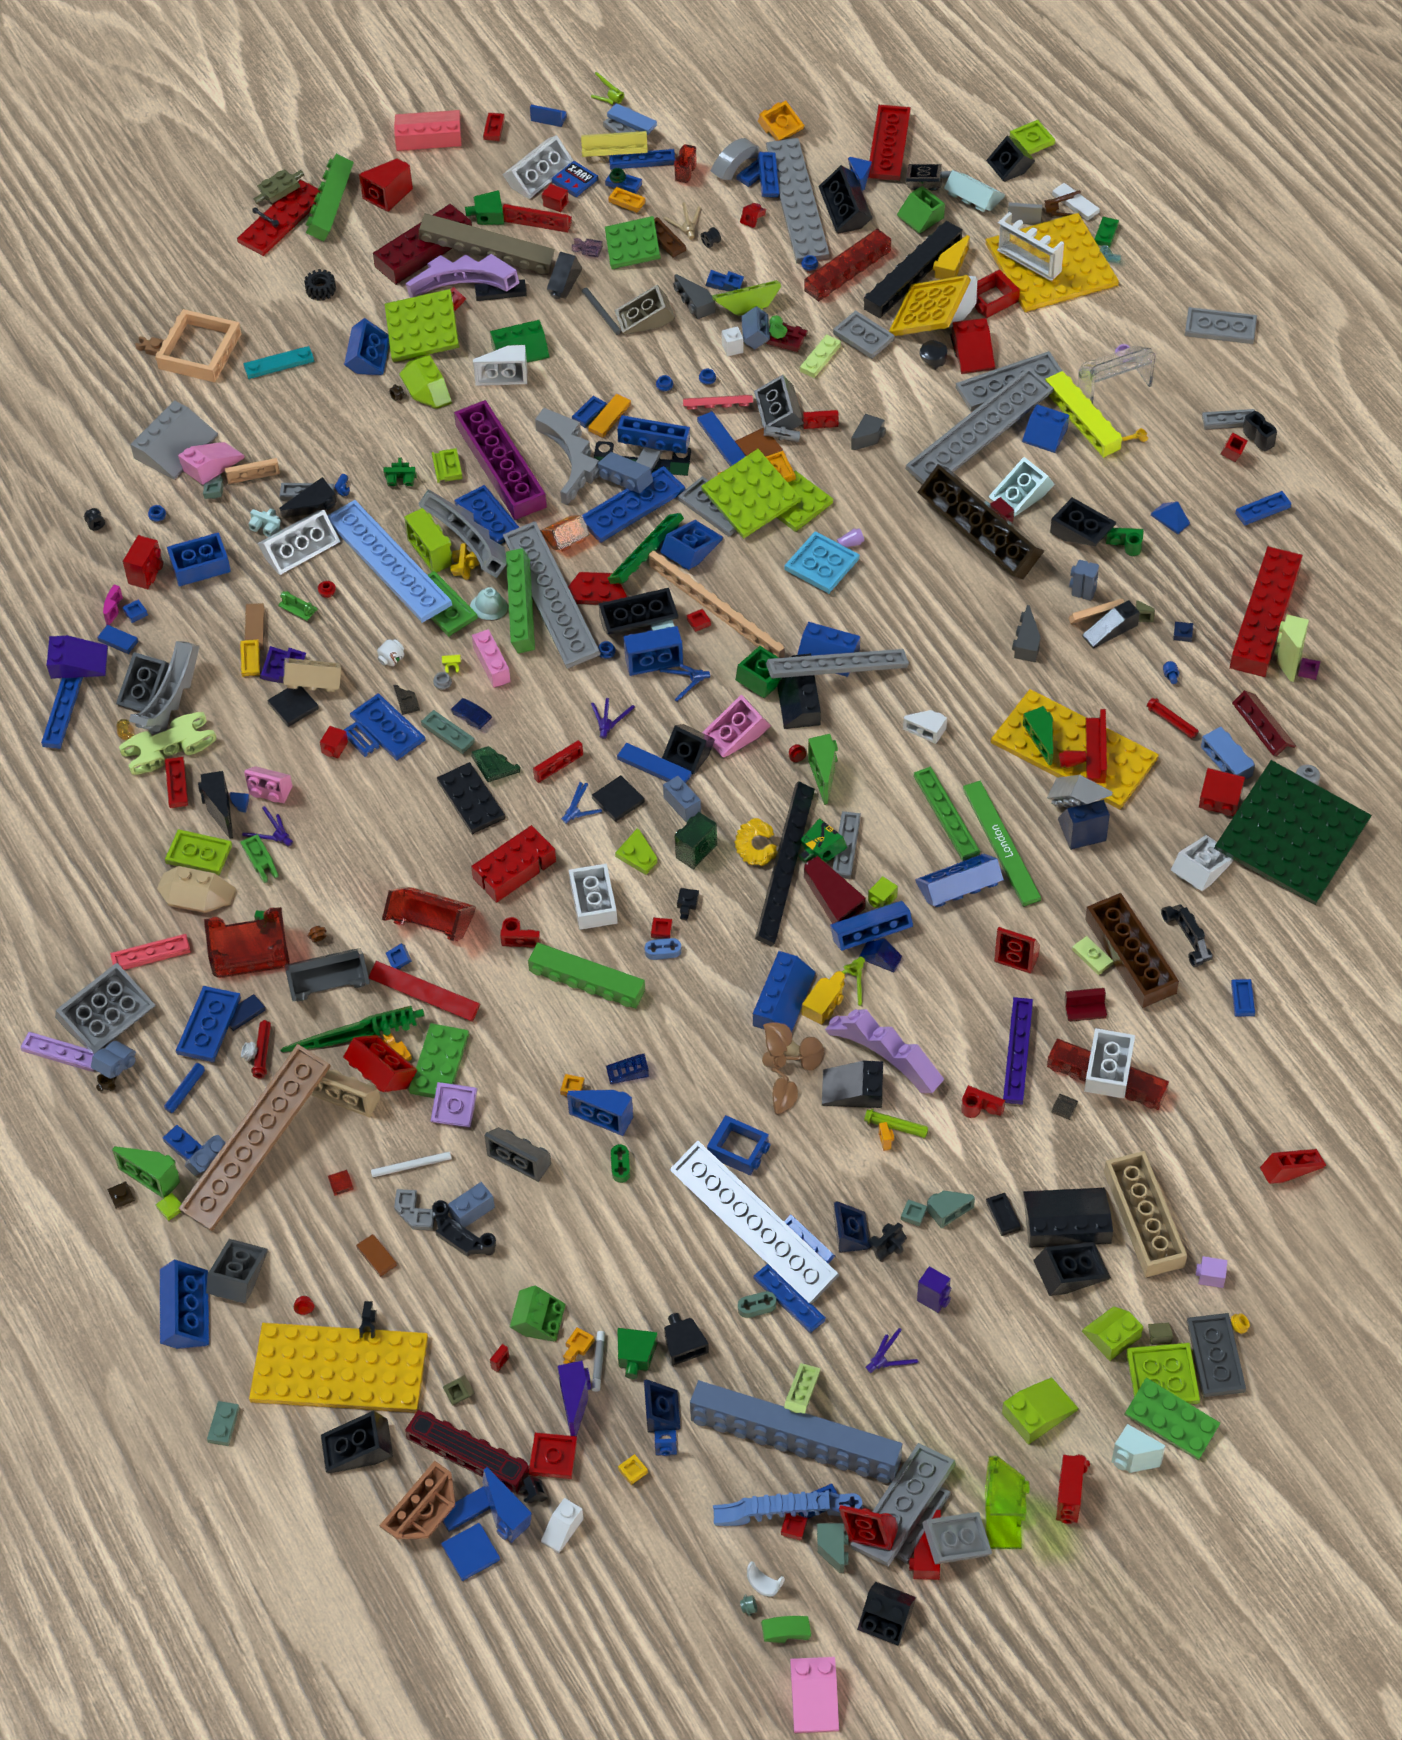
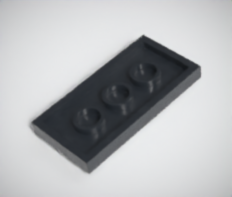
(470, 798)

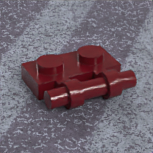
(793, 339)

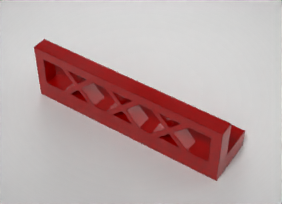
(536, 218)
(1096, 748)

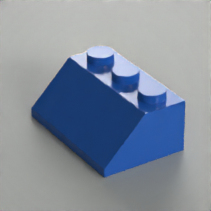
(367, 349)
(826, 640)

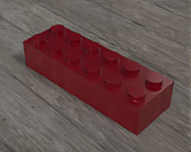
(408, 253)

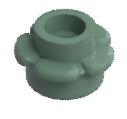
(748, 1604)

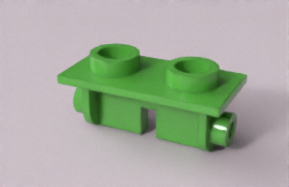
(297, 606)

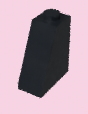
(564, 275)

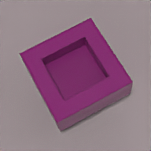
(1309, 668)

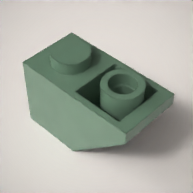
(831, 1544)

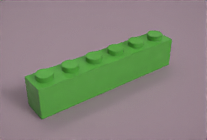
(329, 197)
(520, 600)
(586, 975)

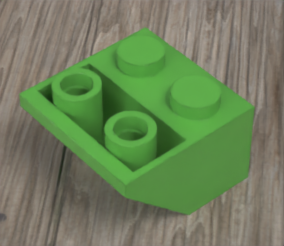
(921, 210)
(537, 1314)

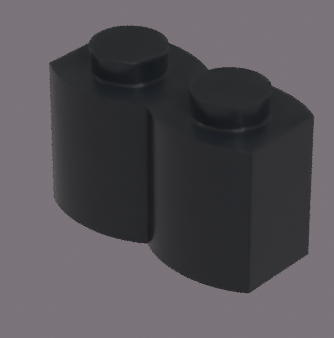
(1259, 430)

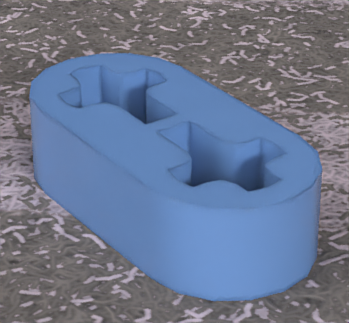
(663, 949)

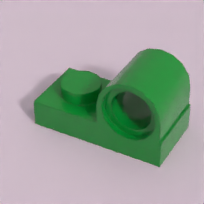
(1129, 537)

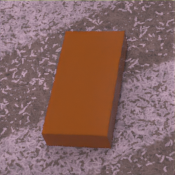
(376, 1255)

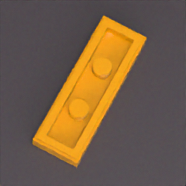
(609, 415)

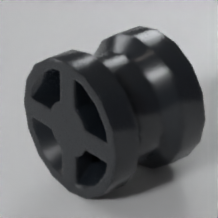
(711, 237)
(94, 519)

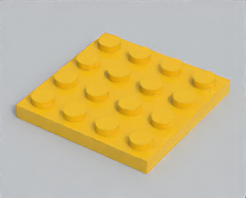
(930, 305)

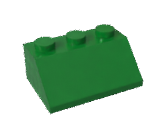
(528, 334)

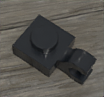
(687, 900)
(369, 1317)

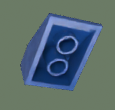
(690, 544)
(602, 1108)
(508, 1511)

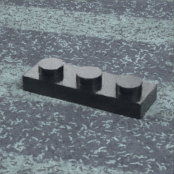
(490, 292)

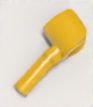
(1141, 434)

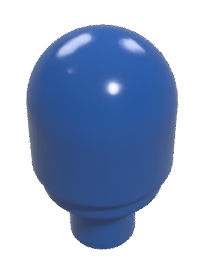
(1171, 671)

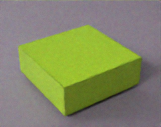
(169, 1206)

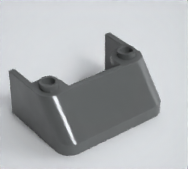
(326, 973)

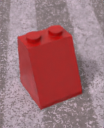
(386, 184)

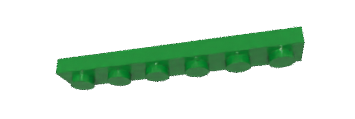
(642, 552)

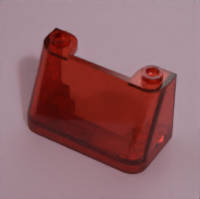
(247, 945)

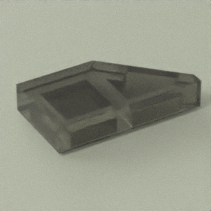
(406, 700)

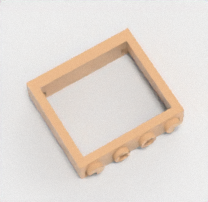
(192, 369)

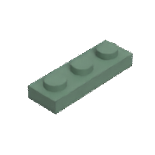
(448, 731)

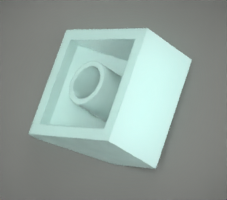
(1137, 1451)

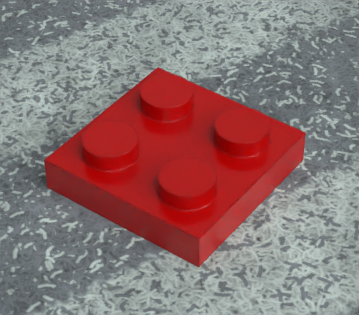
(553, 1455)

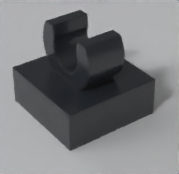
(535, 1490)

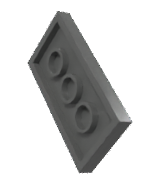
(1216, 1355)

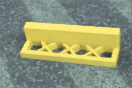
(614, 144)

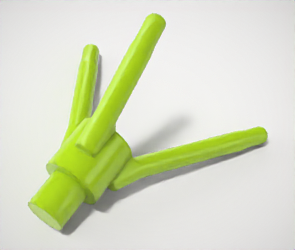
(855, 970)

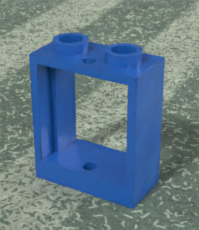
(730, 1159)

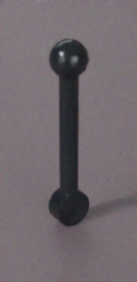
(275, 223)

